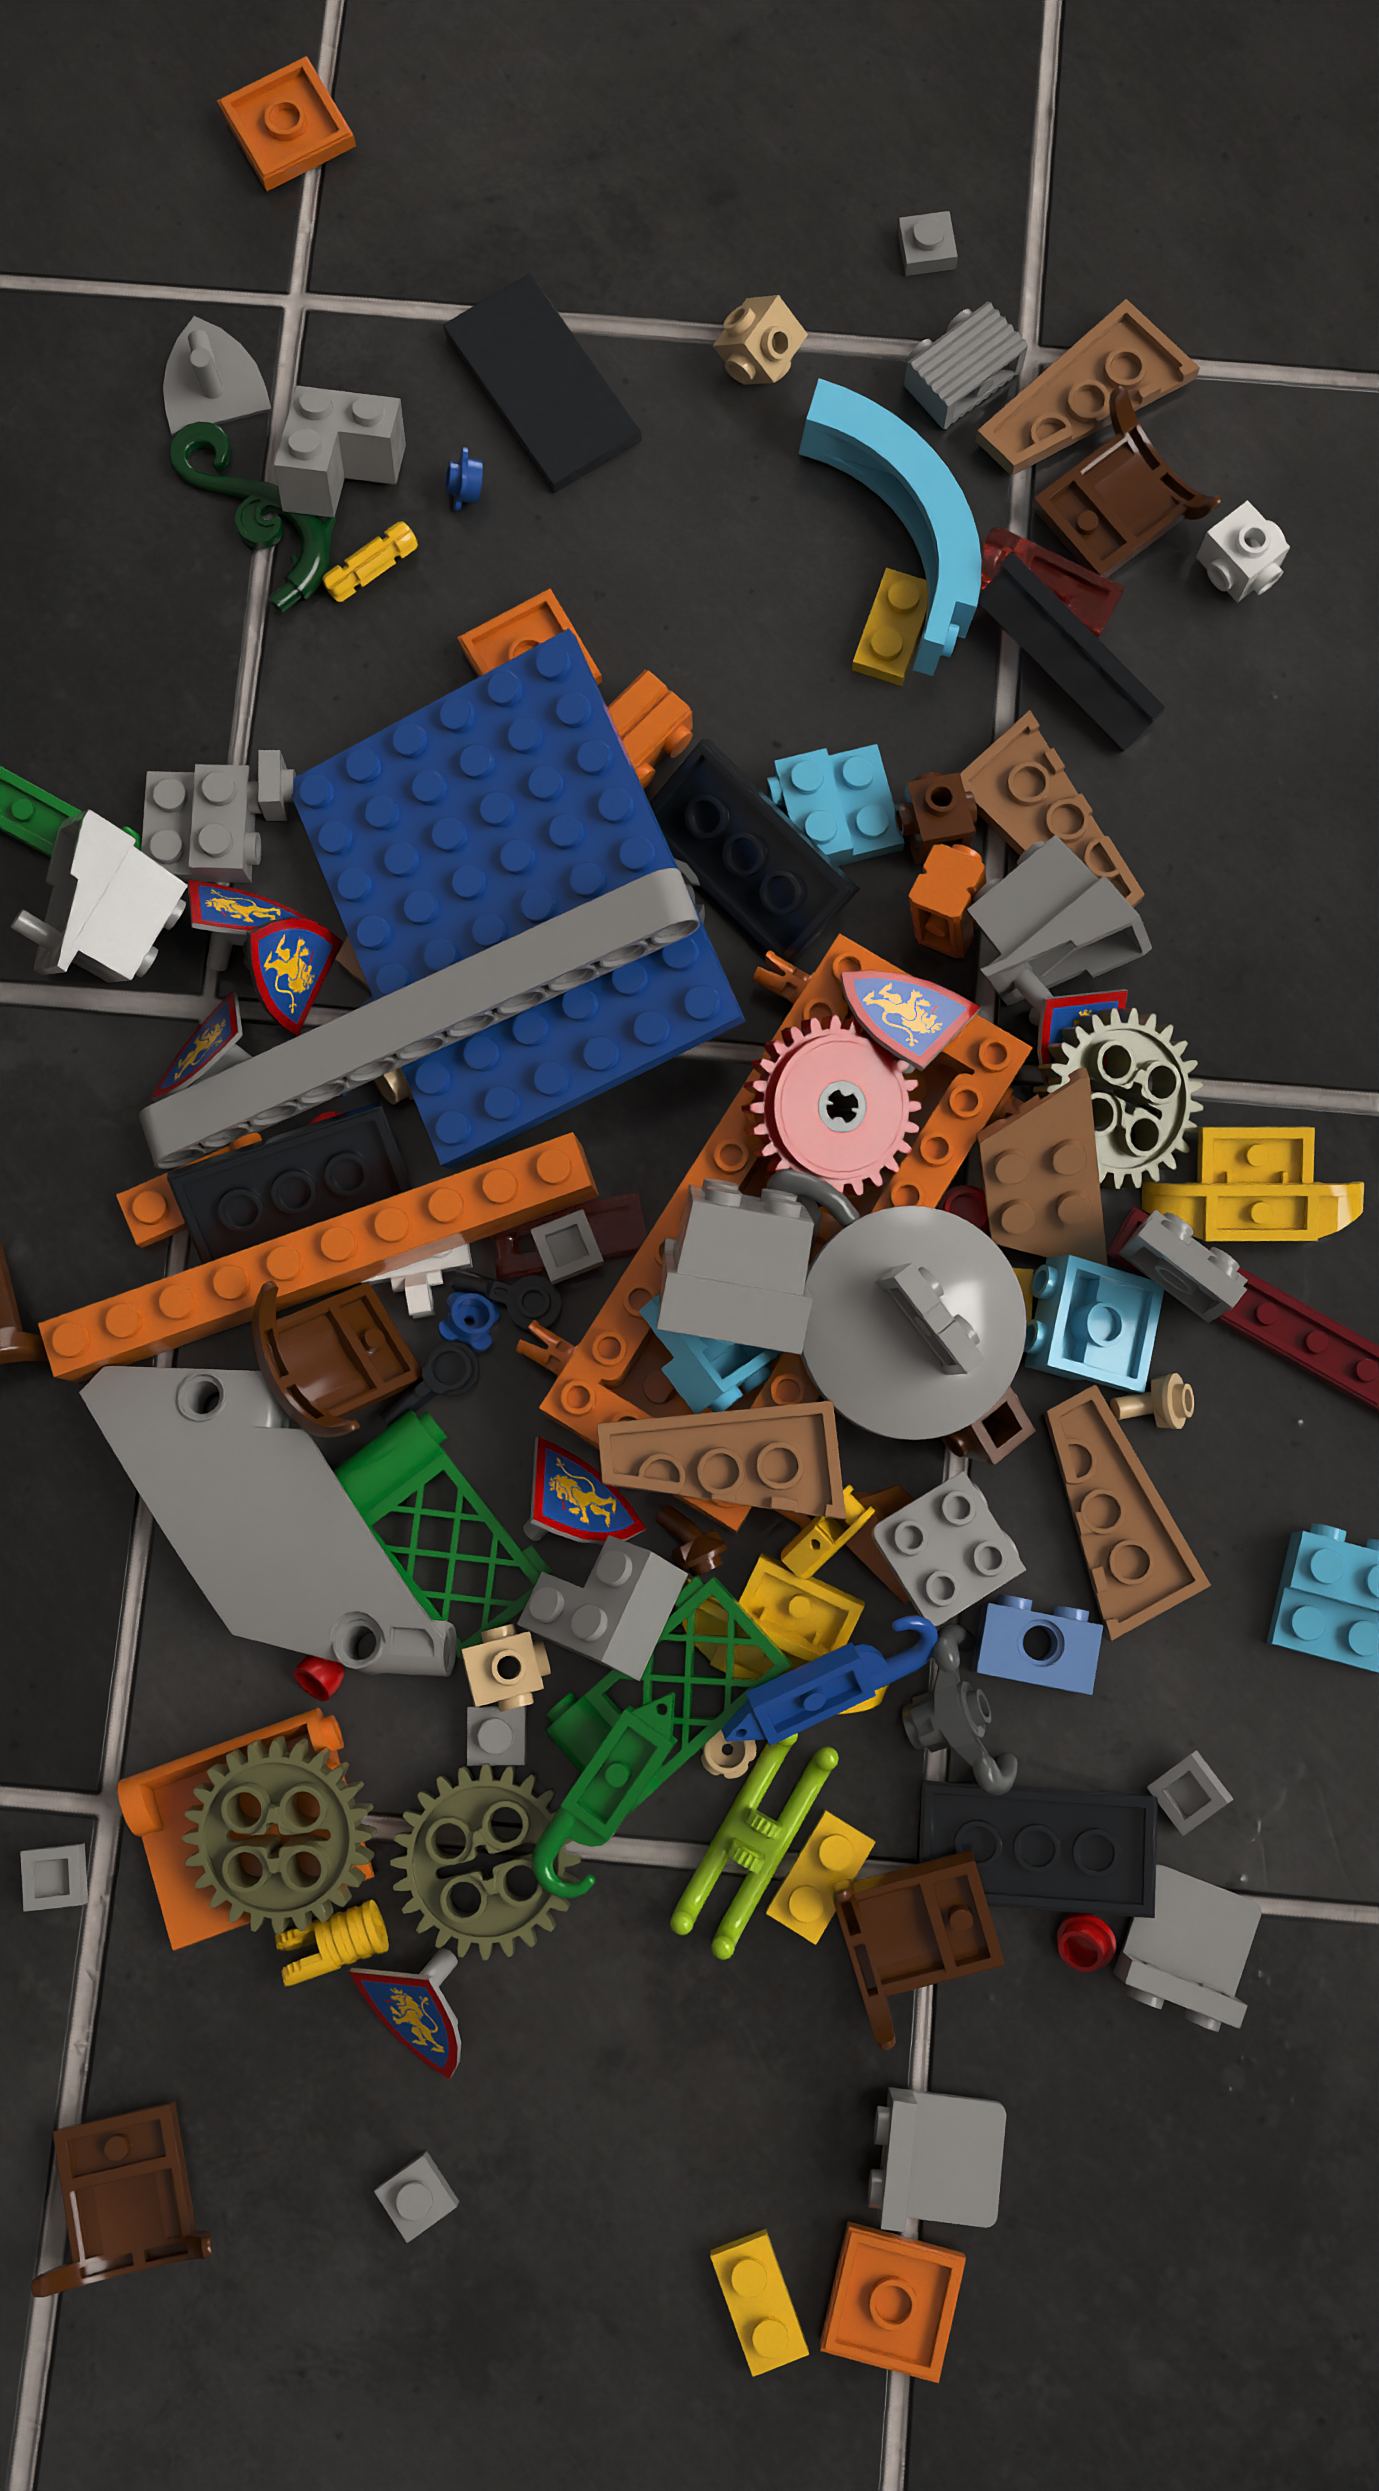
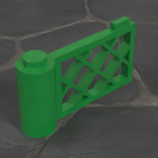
(395, 1468)
(584, 1723)

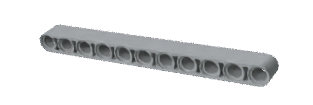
(421, 1018)

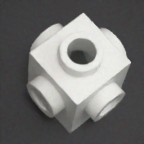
(1243, 552)

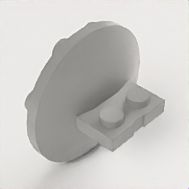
(913, 1323)

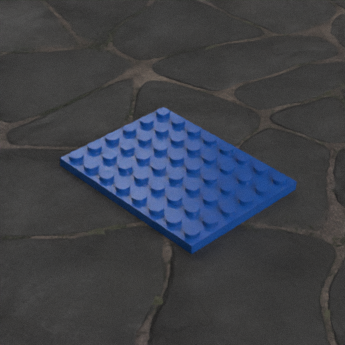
(479, 829)

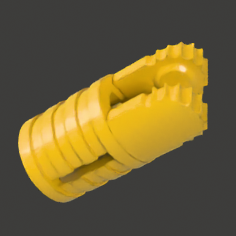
(340, 1941)

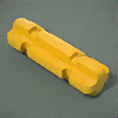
(370, 561)

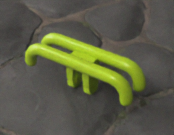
(752, 1842)

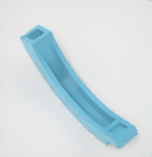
(922, 492)

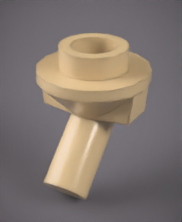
(1169, 1402)

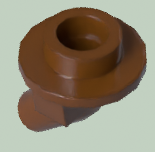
(699, 1550)

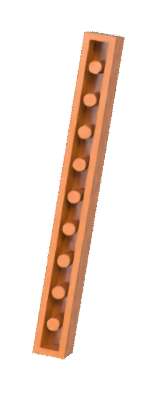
(320, 1258)

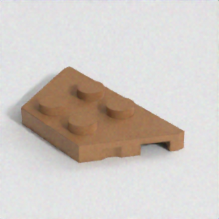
(1045, 1175)

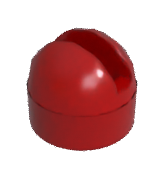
(319, 1676)

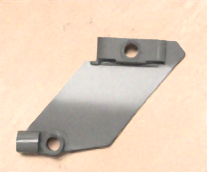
(263, 1519)

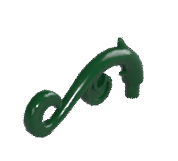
(259, 500)

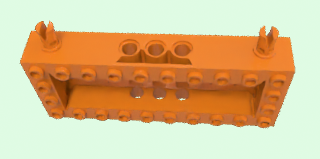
(620, 1358)

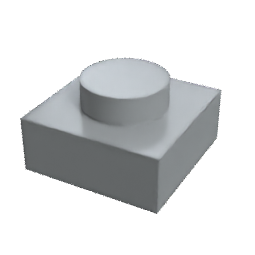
(927, 243)
(274, 785)
(567, 1246)
(496, 1736)
(1190, 1793)
(54, 1877)
(416, 2196)

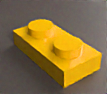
(892, 627)
(828, 1857)
(759, 2302)

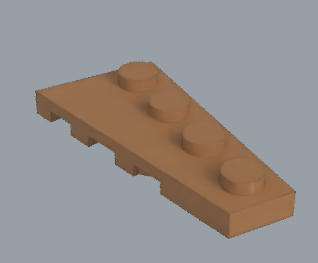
(1075, 391)
(1030, 799)
(741, 1457)
(1124, 1528)

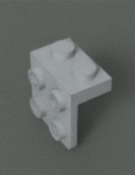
(947, 1549)
(1190, 1949)
(937, 2159)

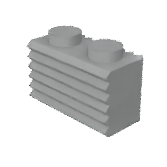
(964, 364)

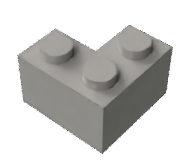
(333, 439)
(616, 1612)

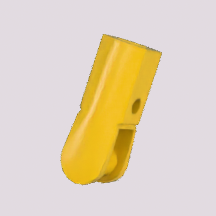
(823, 1538)

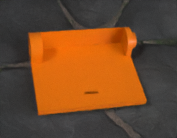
(155, 1810)

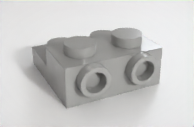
(203, 823)
(1183, 1267)

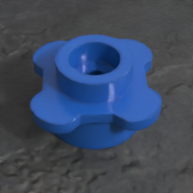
(464, 479)
(476, 1308)

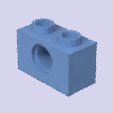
(1073, 1648)

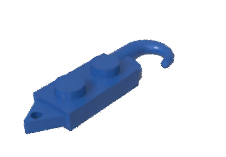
(827, 1686)

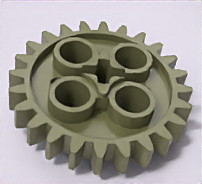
(1133, 1053)
(471, 1808)
(283, 1887)

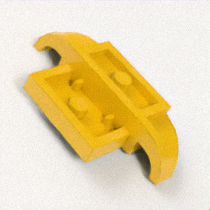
(1257, 1188)
(798, 1615)

